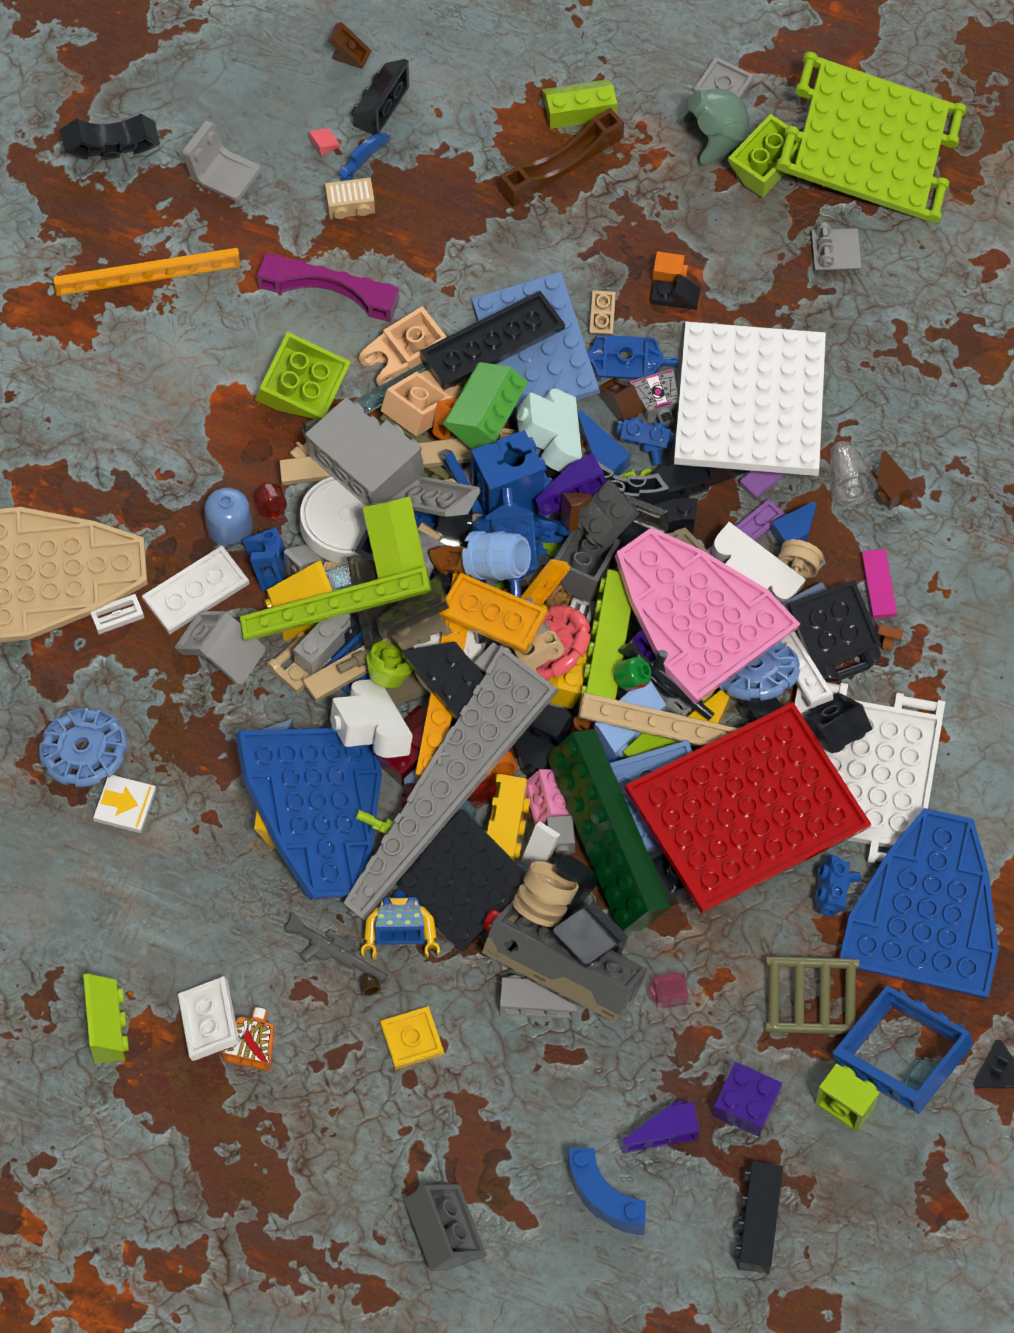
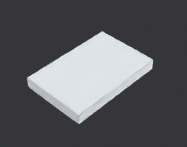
(208, 1018)

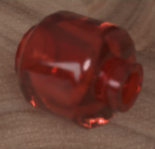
(270, 500)

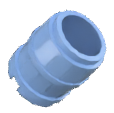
(496, 555)

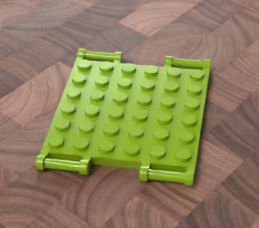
(871, 138)

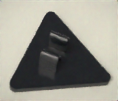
(997, 1069)

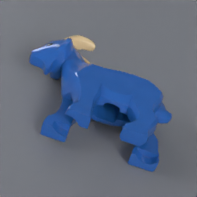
(544, 530)

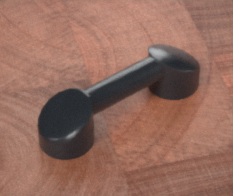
(869, 659)

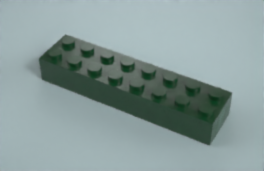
(608, 831)

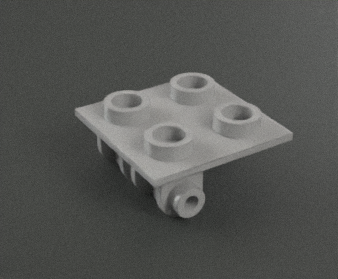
(835, 248)

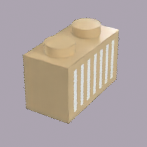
(350, 198)

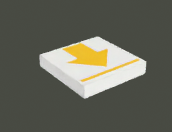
(125, 803)

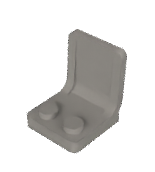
(217, 167)
(222, 642)

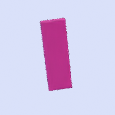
(879, 584)

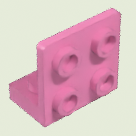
(545, 796)

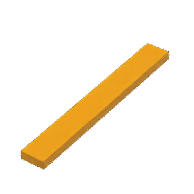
(147, 271)

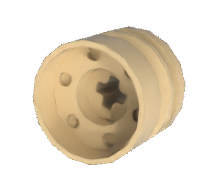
(544, 895)

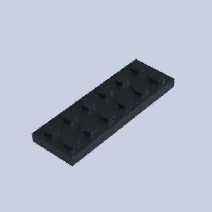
(492, 339)

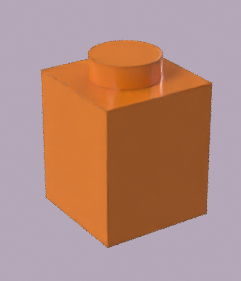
(668, 267)

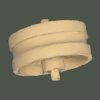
(801, 557)

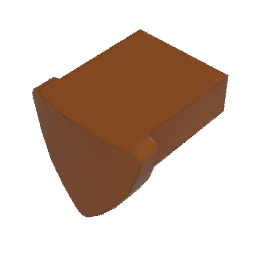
(447, 559)

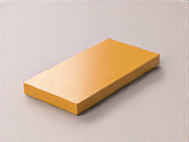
(493, 613)

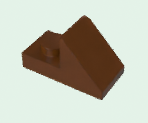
(348, 46)

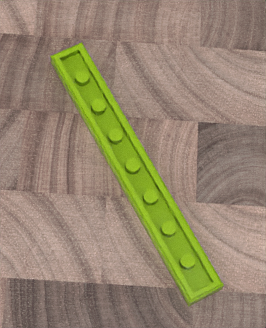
(335, 604)

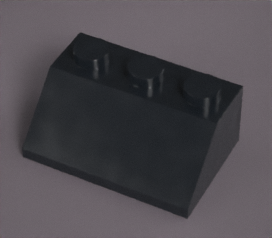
(381, 97)

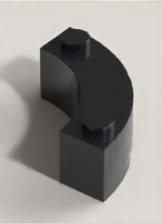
(110, 139)
(645, 488)
(680, 515)
(454, 533)

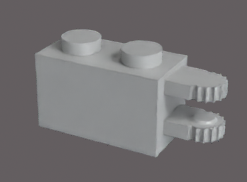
(321, 643)

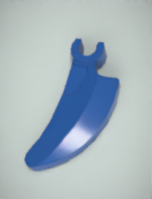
(362, 154)

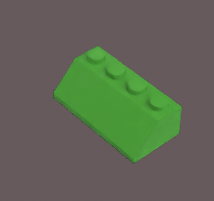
(485, 404)

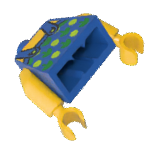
(400, 922)

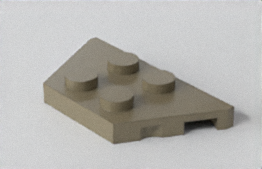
(420, 632)

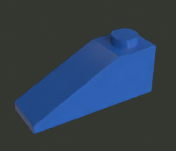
(602, 445)

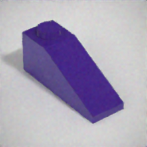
(580, 476)
(670, 1126)

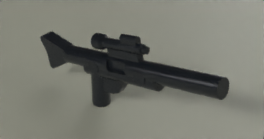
(658, 671)

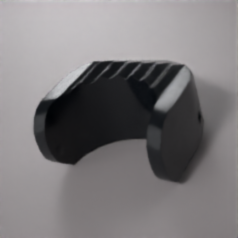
(576, 871)

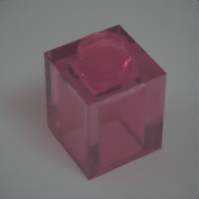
(669, 991)

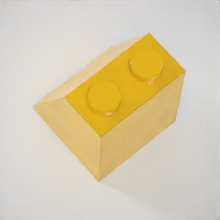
(302, 585)

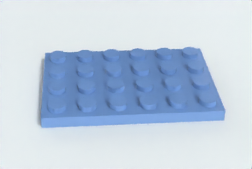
(555, 362)

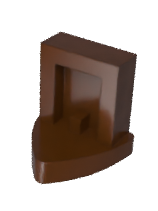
(570, 508)

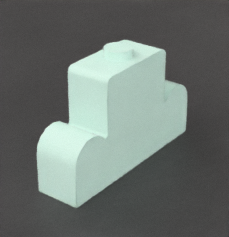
(553, 426)

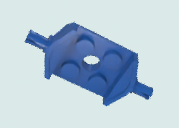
(644, 362)
(515, 520)

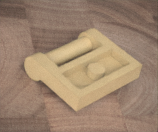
(294, 674)

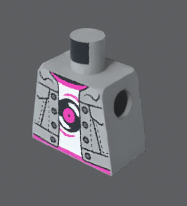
(658, 397)

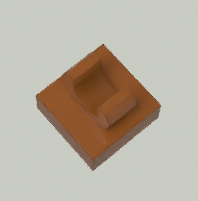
(890, 635)

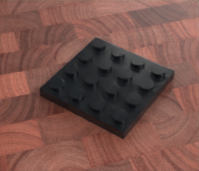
(462, 879)

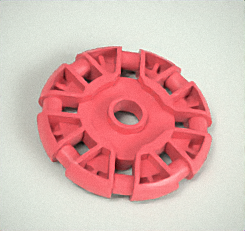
(573, 647)

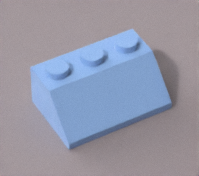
(617, 739)

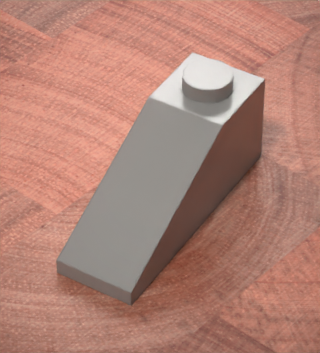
(529, 999)

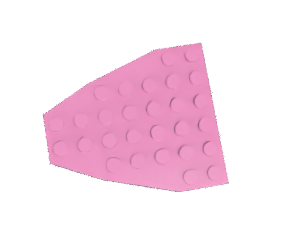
(699, 611)

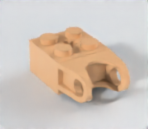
(401, 345)
(414, 401)

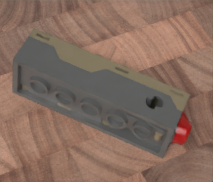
(532, 950)

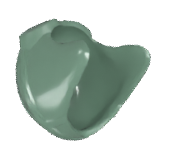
(721, 118)

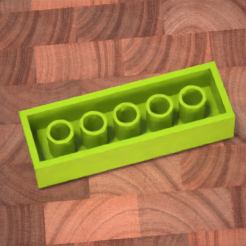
(607, 637)

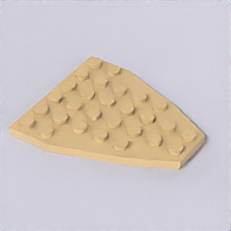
(61, 570)

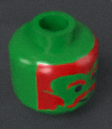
(632, 673)

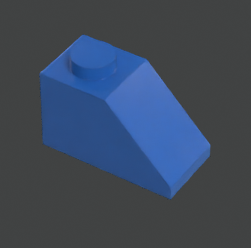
(794, 525)

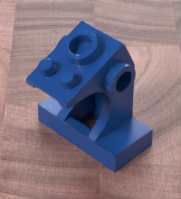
(267, 550)

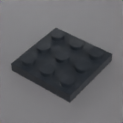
(834, 625)

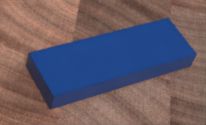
(458, 475)

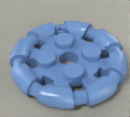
(759, 682)
(83, 760)

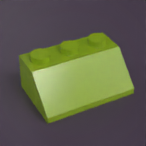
(578, 102)
(758, 156)
(105, 1019)

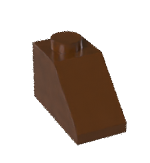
(621, 399)
(892, 483)

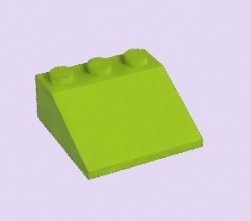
(302, 378)

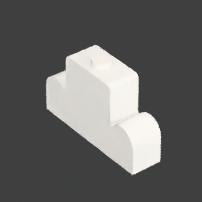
(756, 563)
(371, 718)

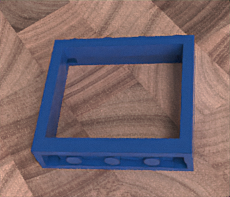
(885, 1083)

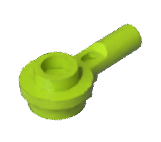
(381, 827)

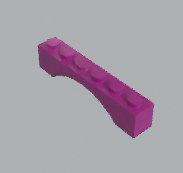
(284, 274)

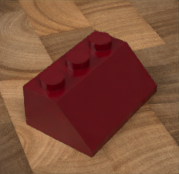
(401, 766)

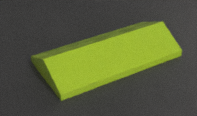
(393, 537)

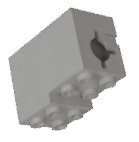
(363, 454)

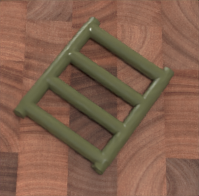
(800, 964)

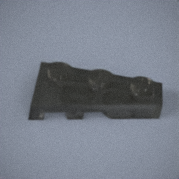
(413, 609)

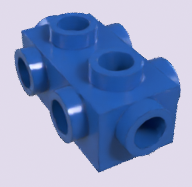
(652, 437)
(833, 883)

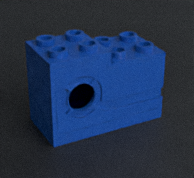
(509, 464)

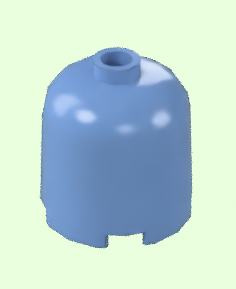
(228, 516)

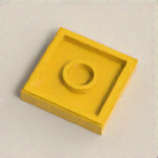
(412, 1038)

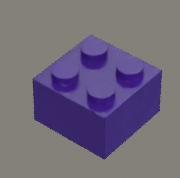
(747, 1099)

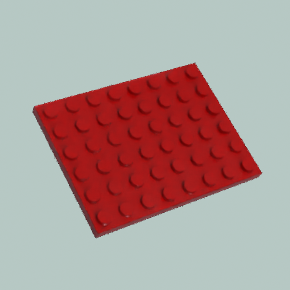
(747, 807)

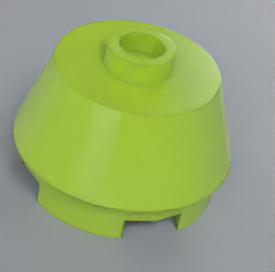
(387, 665)

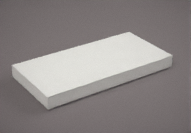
(195, 589)

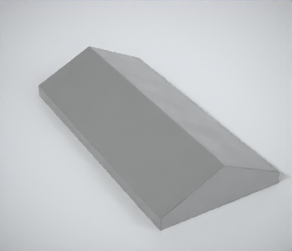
(438, 496)

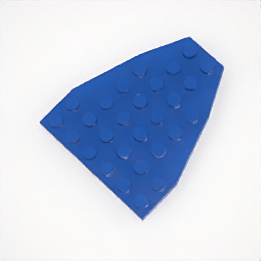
(308, 801)
(929, 910)

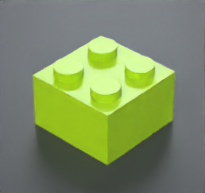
(847, 1097)

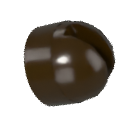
(369, 985)

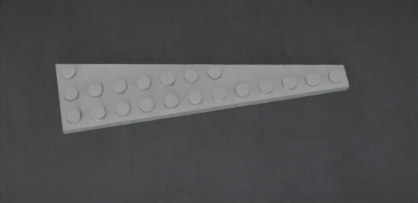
(485, 731)

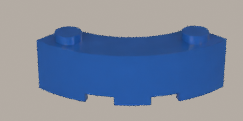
(602, 1199)

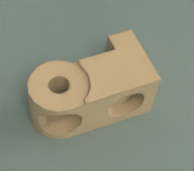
(543, 648)

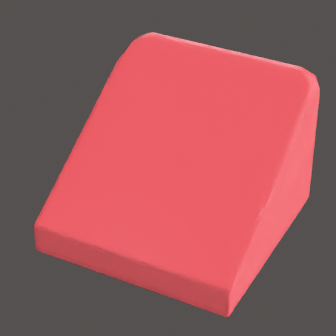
(323, 141)

